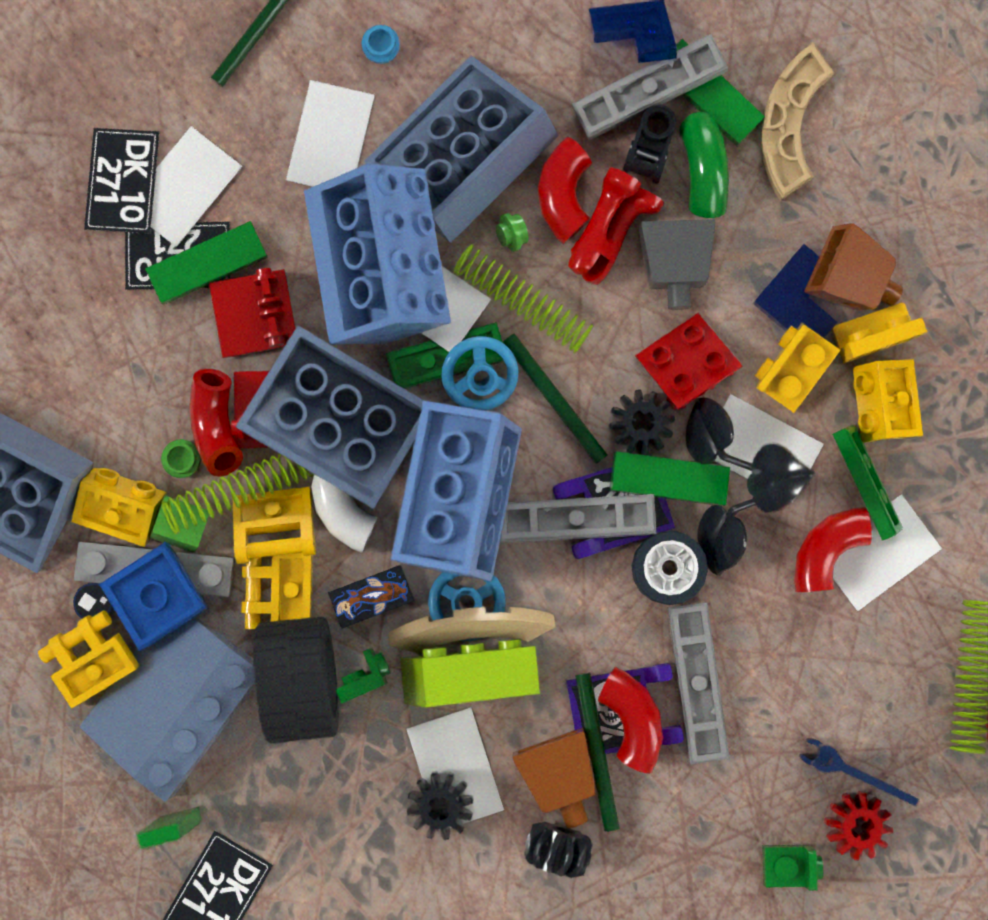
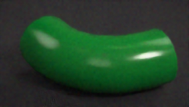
(706, 165)

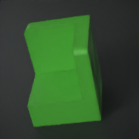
(186, 539)

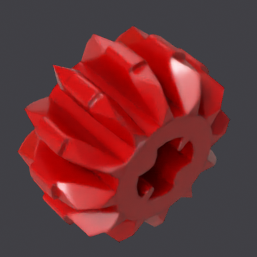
(871, 829)

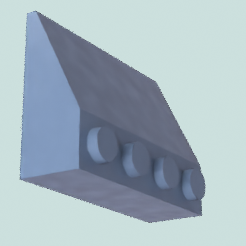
(471, 142)
(333, 417)
(35, 492)
(172, 706)

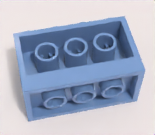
(377, 255)
(457, 491)

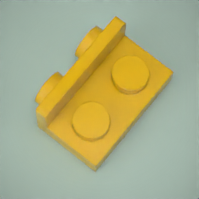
(876, 332)
(796, 367)
(887, 400)
(117, 505)

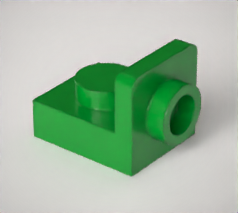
(360, 683)
(791, 866)

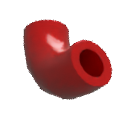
(558, 189)
(212, 423)
(826, 543)
(639, 718)

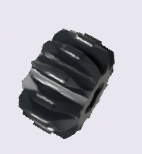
(641, 409)
(425, 801)
(558, 849)

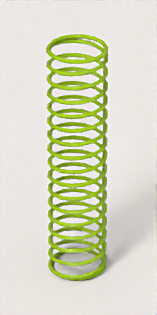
(461, 261)
(176, 530)
(969, 678)

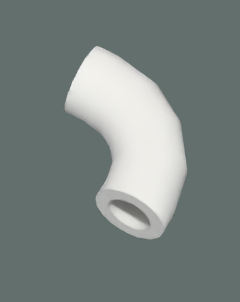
(342, 515)

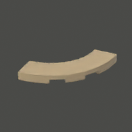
(783, 118)
(469, 624)

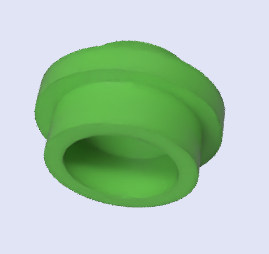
(512, 231)
(180, 458)

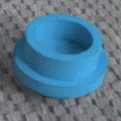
(380, 44)

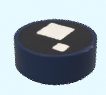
(91, 601)

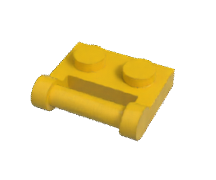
(275, 513)

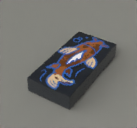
(371, 596)

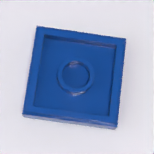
(153, 596)

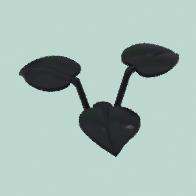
(774, 482)

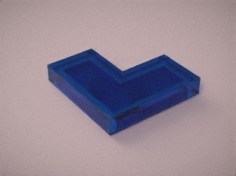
(642, 22)
(785, 296)

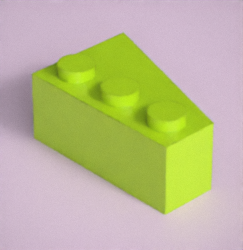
(470, 675)

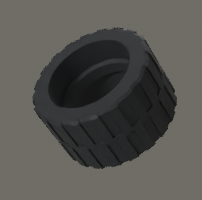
(295, 680)

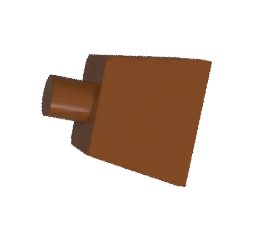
(854, 271)
(559, 775)

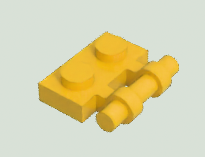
(289, 589)
(94, 670)

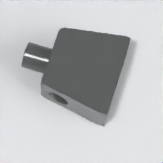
(677, 256)

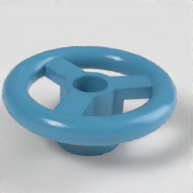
(484, 386)
(441, 587)

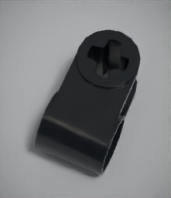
(650, 150)

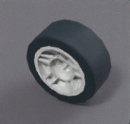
(687, 558)

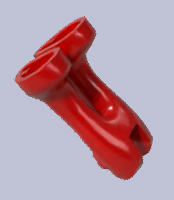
(615, 212)

